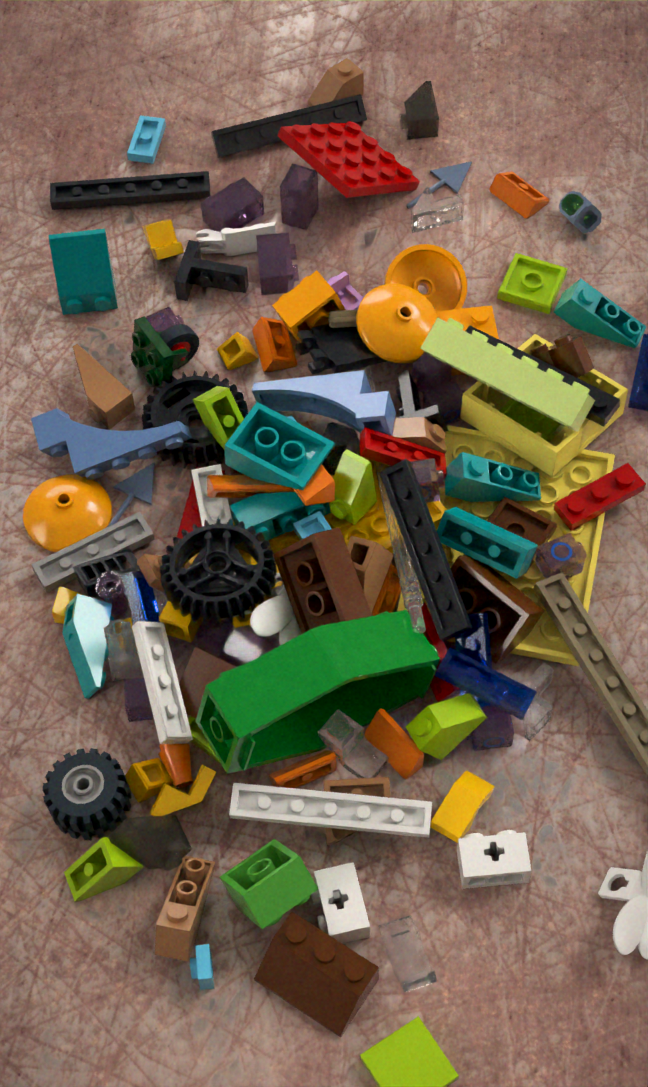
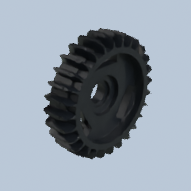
(156, 414)
(221, 592)

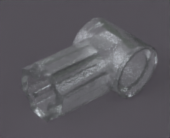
(123, 655)

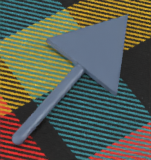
(451, 176)
(136, 486)

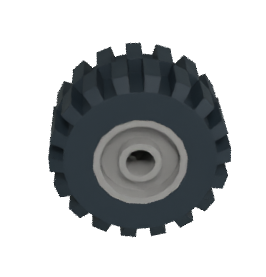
(87, 794)

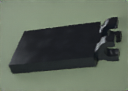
(335, 349)

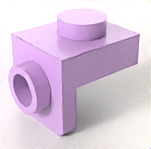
(347, 294)

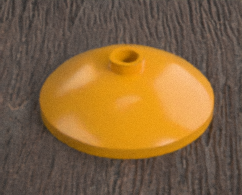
(433, 269)
(387, 330)
(61, 525)

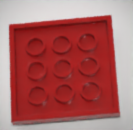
(348, 159)

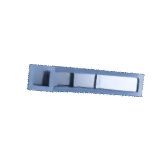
(336, 396)
(98, 449)

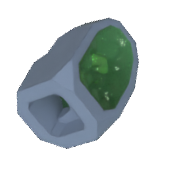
(580, 211)

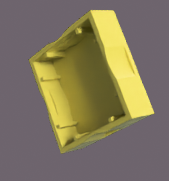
(482, 406)

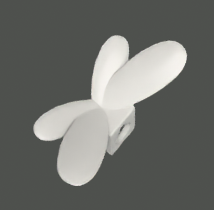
(275, 616)
(632, 921)

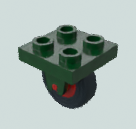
(161, 351)

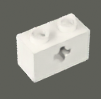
(479, 869)
(343, 885)

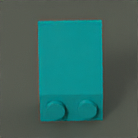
(83, 271)
(276, 449)

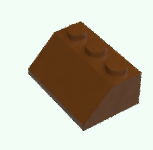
(321, 580)
(508, 609)
(316, 974)

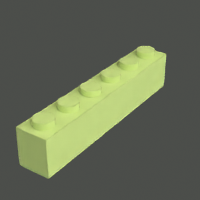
(507, 374)

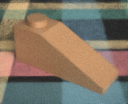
(106, 396)

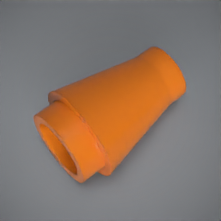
(177, 763)

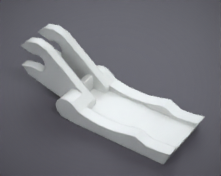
(234, 241)

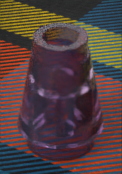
(111, 590)

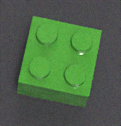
(269, 883)

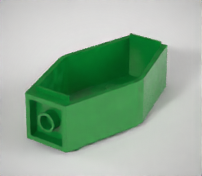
(286, 695)

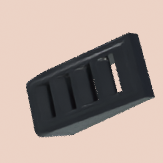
(95, 567)

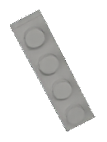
(126, 534)

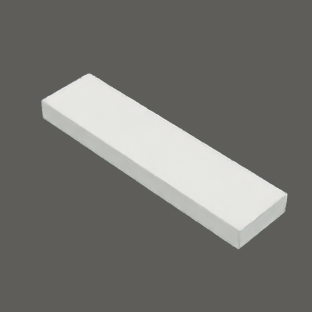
(162, 683)

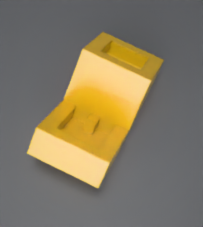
(162, 239)
(173, 799)
(461, 806)

